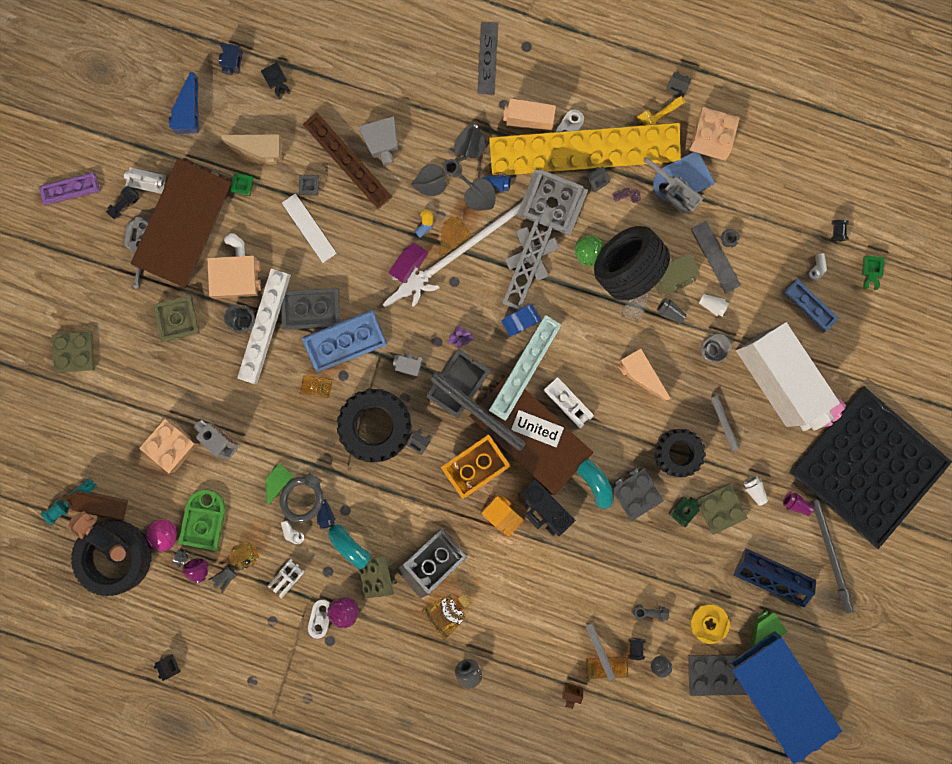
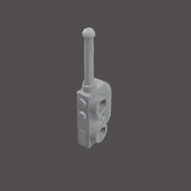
(677, 186)
(139, 224)

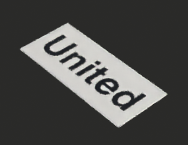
(537, 428)

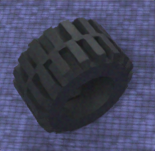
(696, 453)

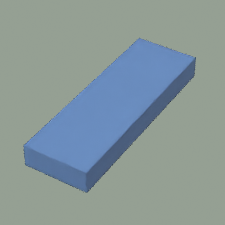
(811, 305)

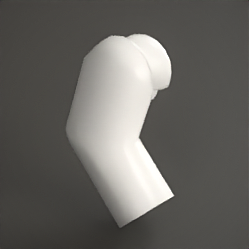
(290, 534)

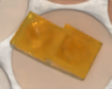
(595, 669)

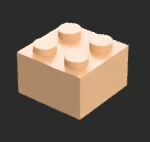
(714, 133)
(169, 446)

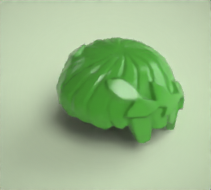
(587, 249)

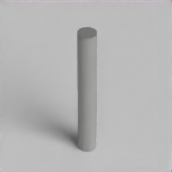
(725, 423)
(600, 651)

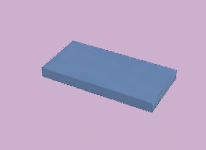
(344, 341)

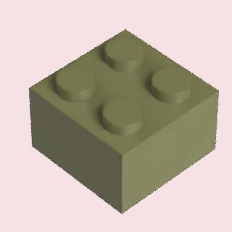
(679, 272)

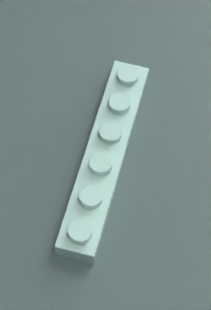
(525, 367)

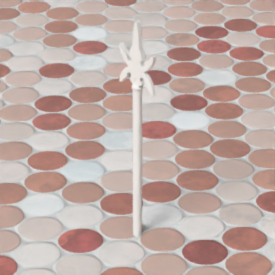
(416, 282)

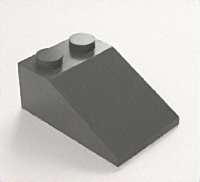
(431, 563)

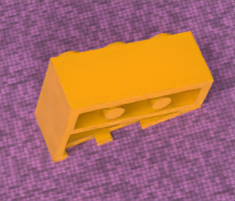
(502, 515)

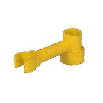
(647, 119)

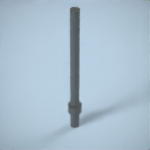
(843, 592)

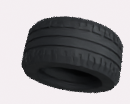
(631, 263)
(93, 580)

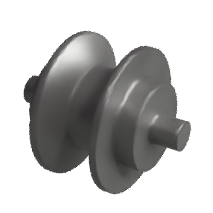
(661, 666)

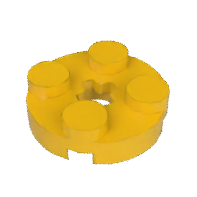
(699, 628)

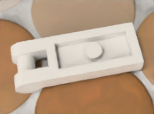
(568, 402)

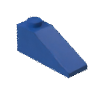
(185, 112)

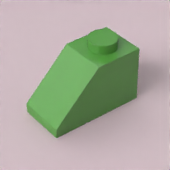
(765, 625)

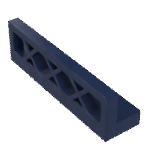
(778, 575)

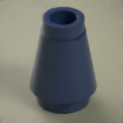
(325, 516)

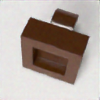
(572, 694)

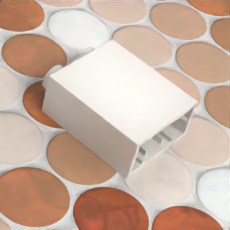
(789, 378)

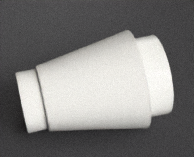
(714, 304)
(756, 490)

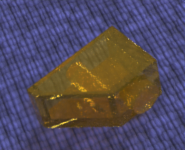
(453, 236)

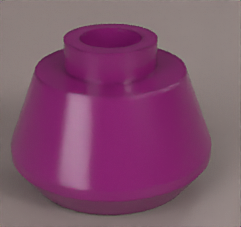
(196, 570)

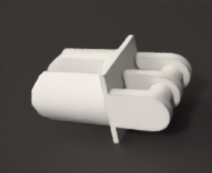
(287, 577)

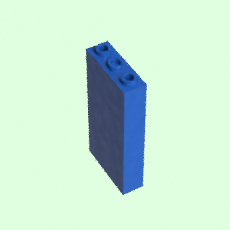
(784, 697)

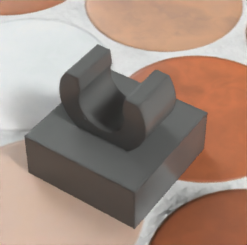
(678, 84)
(598, 178)
(418, 442)

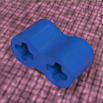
(521, 320)

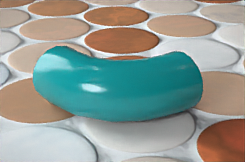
(598, 483)
(348, 547)

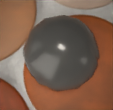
(239, 318)

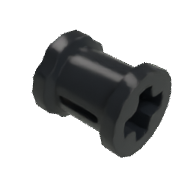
(840, 230)
(636, 648)

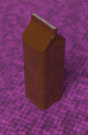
(97, 504)

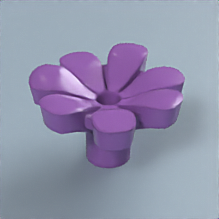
(460, 337)

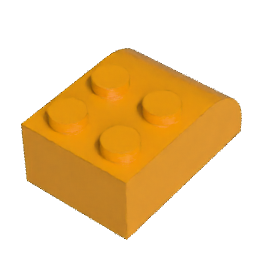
(475, 466)

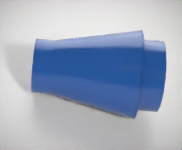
(499, 182)

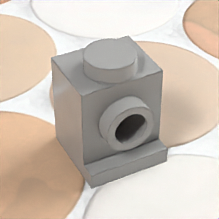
(407, 364)

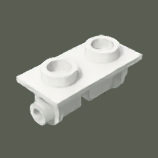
(145, 180)

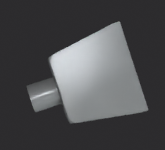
(381, 139)

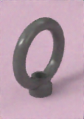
(311, 481)

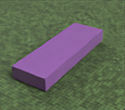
(69, 188)

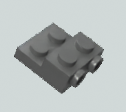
(636, 493)

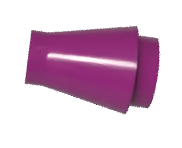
(797, 504)

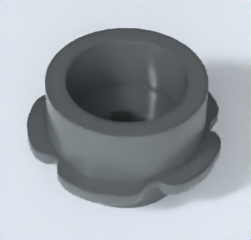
(734, 238)
(180, 558)

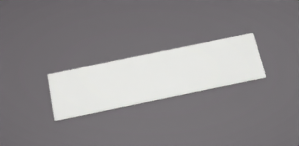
(309, 228)

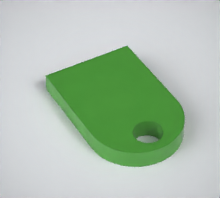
(203, 522)

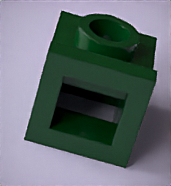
(678, 511)

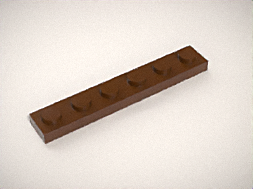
(347, 160)

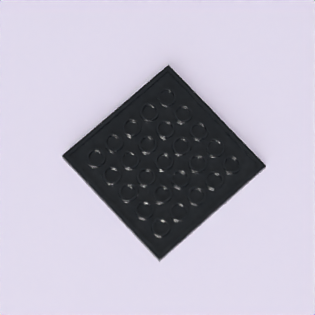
(870, 467)

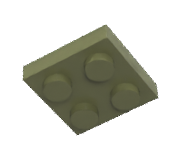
(176, 318)
(73, 352)
(721, 509)

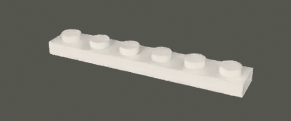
(264, 326)

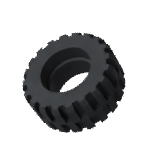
(348, 419)

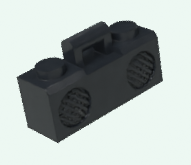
(554, 515)

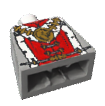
(216, 440)

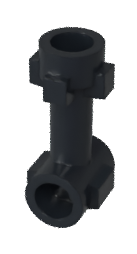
(129, 196)

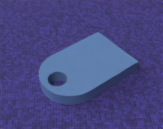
(690, 169)

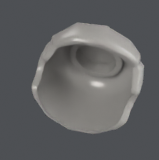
(715, 348)

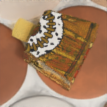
(446, 614)

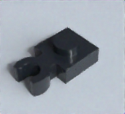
(275, 78)

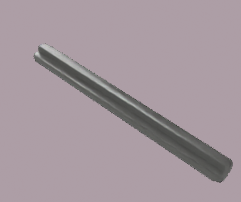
(477, 411)

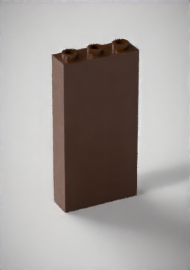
(181, 222)
(547, 463)

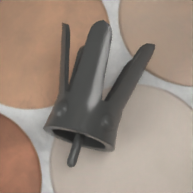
(225, 576)

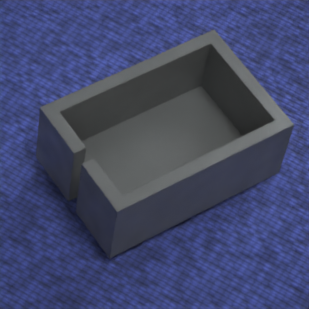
(463, 376)

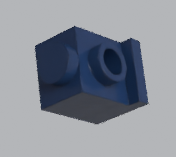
(230, 58)

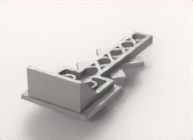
(535, 208)

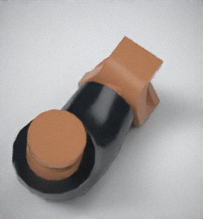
(100, 537)

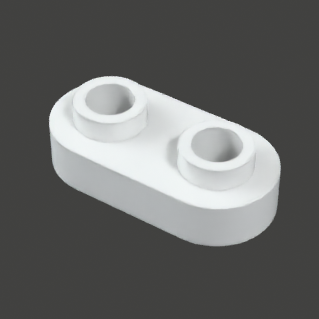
(569, 125)
(320, 618)

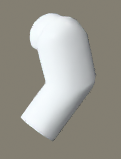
(237, 243)
(820, 268)

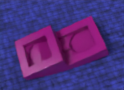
(407, 261)

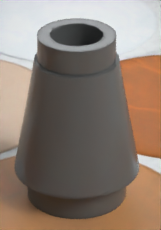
(670, 310)

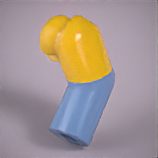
(427, 223)

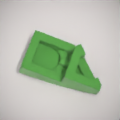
(276, 482)

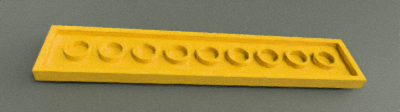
(585, 149)

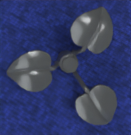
(431, 179)

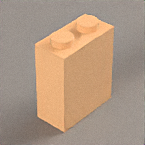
(529, 116)
(233, 277)

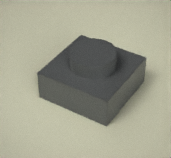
(308, 185)

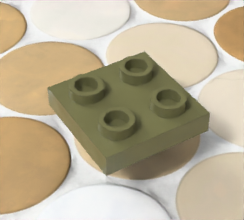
(376, 578)

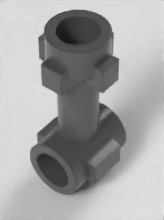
(639, 612)

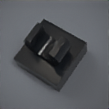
(167, 667)

